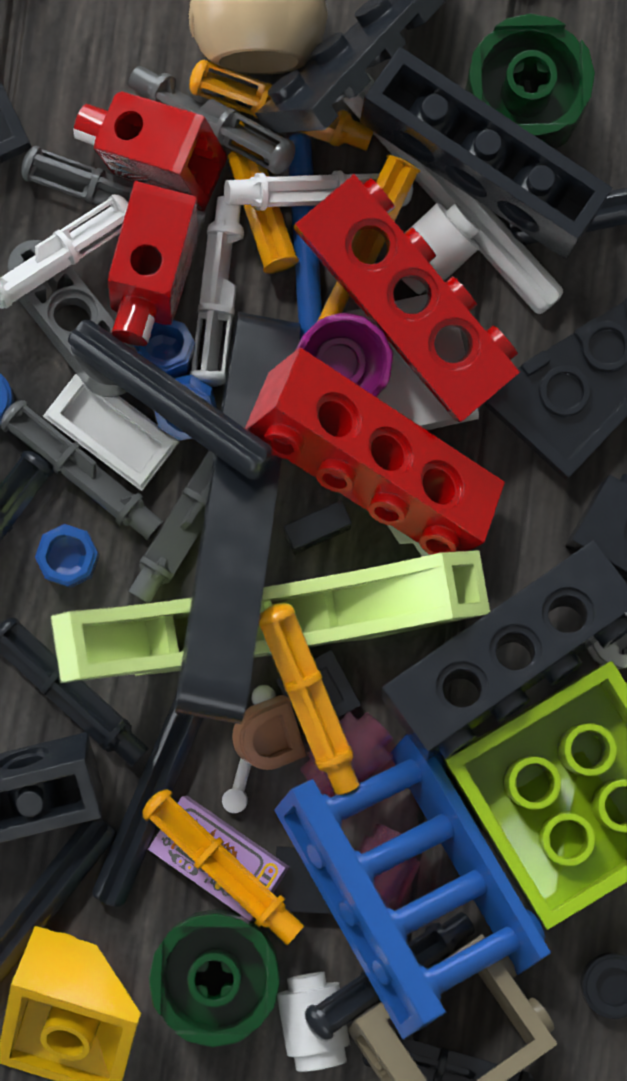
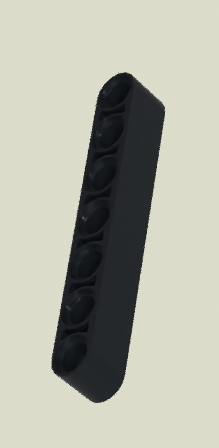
(233, 542)

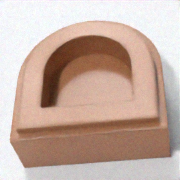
(269, 735)

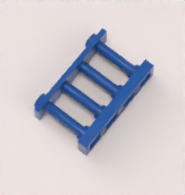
(378, 932)

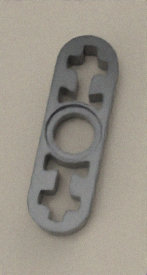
(73, 293)

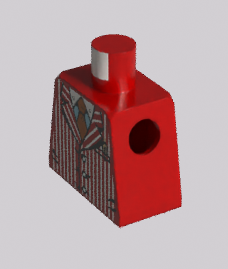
(154, 144)
(151, 260)

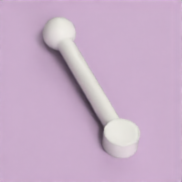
(236, 799)

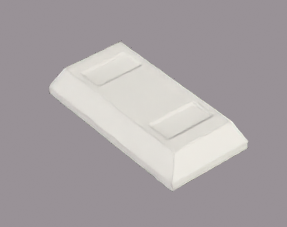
(112, 432)

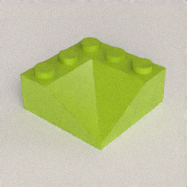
(556, 793)

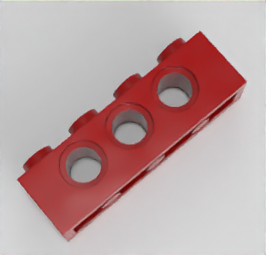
(329, 234)
(374, 455)

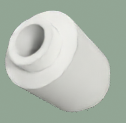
(449, 236)
(300, 1042)

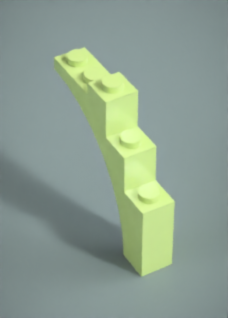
(328, 609)

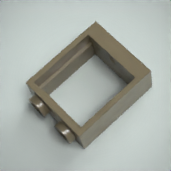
(529, 1018)

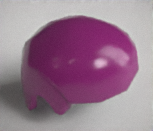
(352, 348)

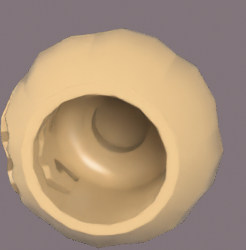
(258, 33)

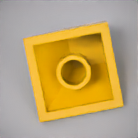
(67, 1013)

